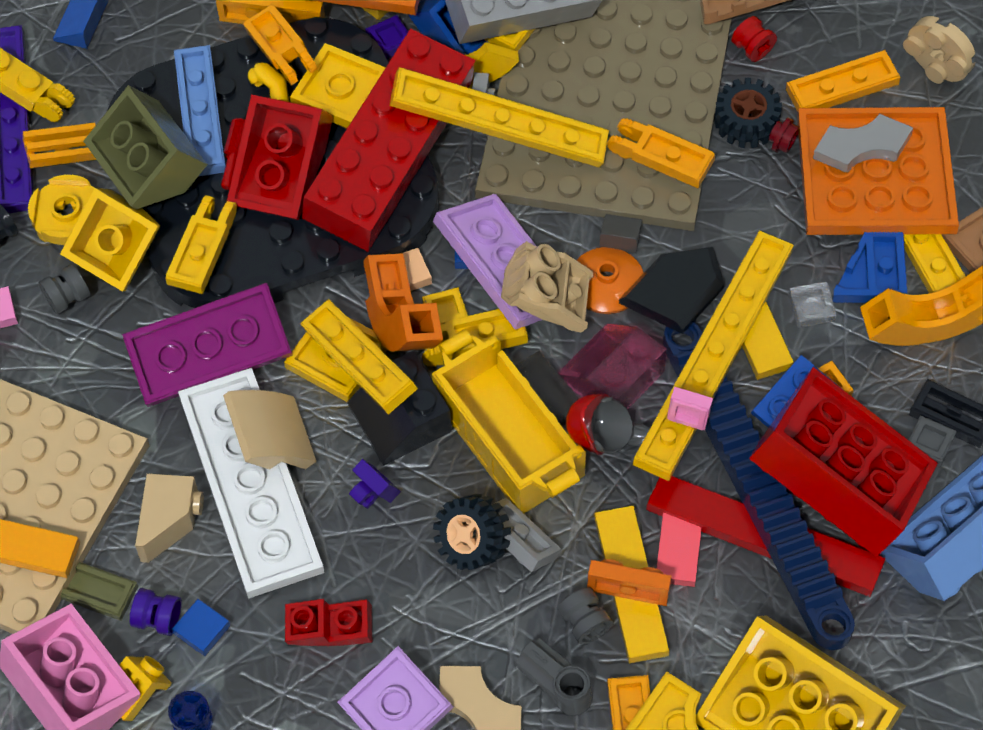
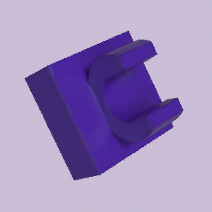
(372, 485)

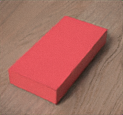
(679, 550)

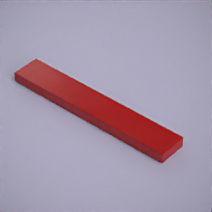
(732, 523)

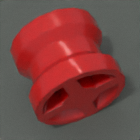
(754, 38)

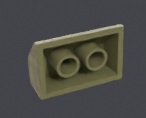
(144, 150)

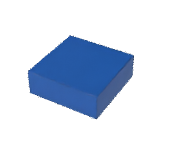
(201, 627)

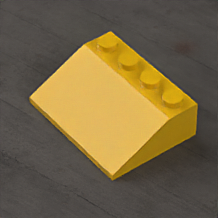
(792, 685)

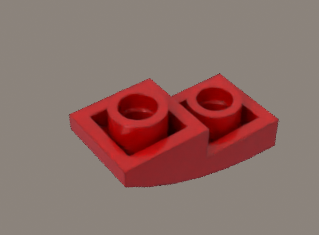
(328, 624)

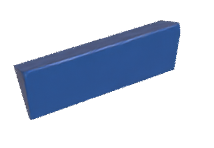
(80, 22)

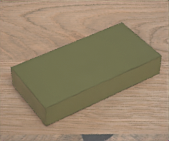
(100, 591)

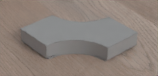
(876, 140)

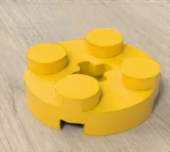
(44, 204)

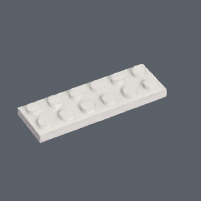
(254, 503)

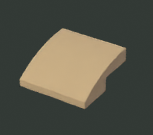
(269, 428)

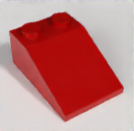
(278, 156)

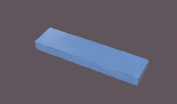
(200, 105)

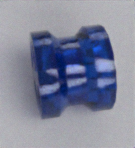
(188, 706)

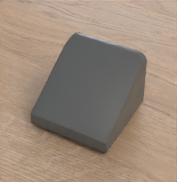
(620, 233)

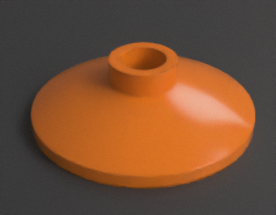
(607, 290)

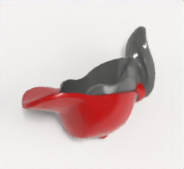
(603, 425)

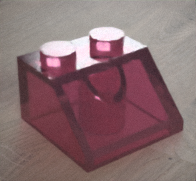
(616, 363)

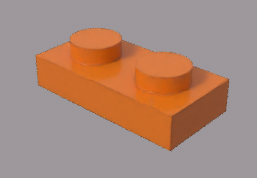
(641, 584)

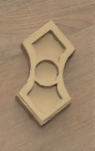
(474, 701)

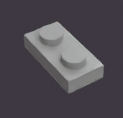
(527, 540)

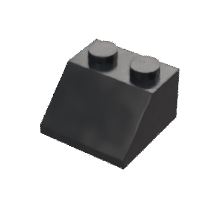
(409, 426)

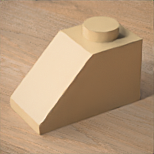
(166, 513)

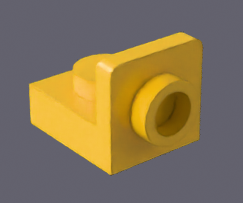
(147, 677)

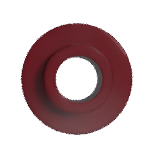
(784, 135)

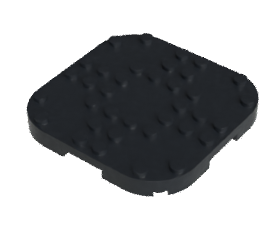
(260, 244)

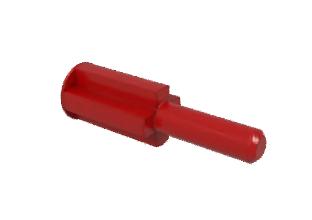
(231, 150)

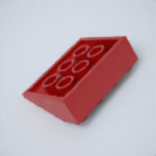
(845, 462)

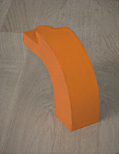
(391, 309)

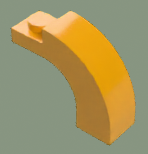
(925, 318)

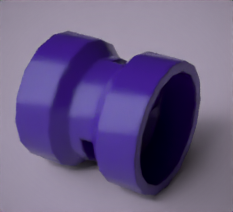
(155, 611)

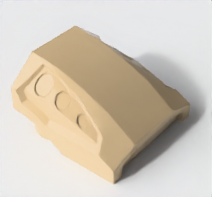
(548, 285)

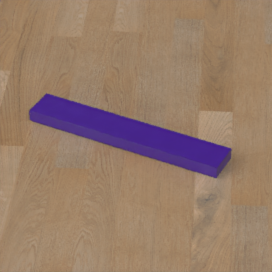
(15, 173)

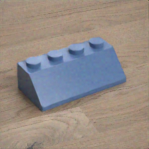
(943, 538)

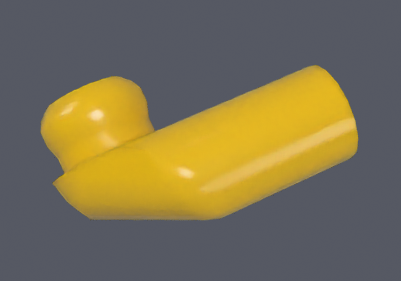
(267, 75)

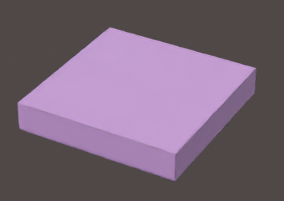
(395, 697)

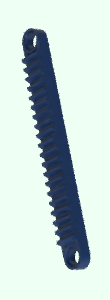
(770, 508)

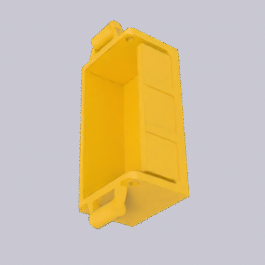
(506, 422)

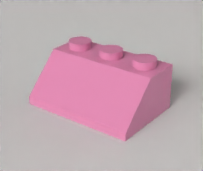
(67, 674)

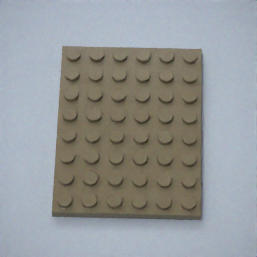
(623, 62)

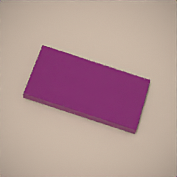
(207, 344)

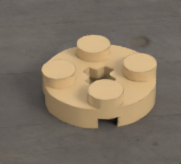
(940, 50)

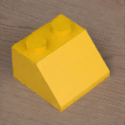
(110, 238)

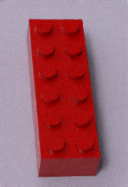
(381, 148)

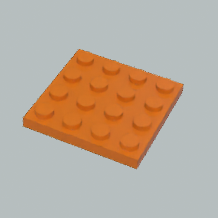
(880, 194)

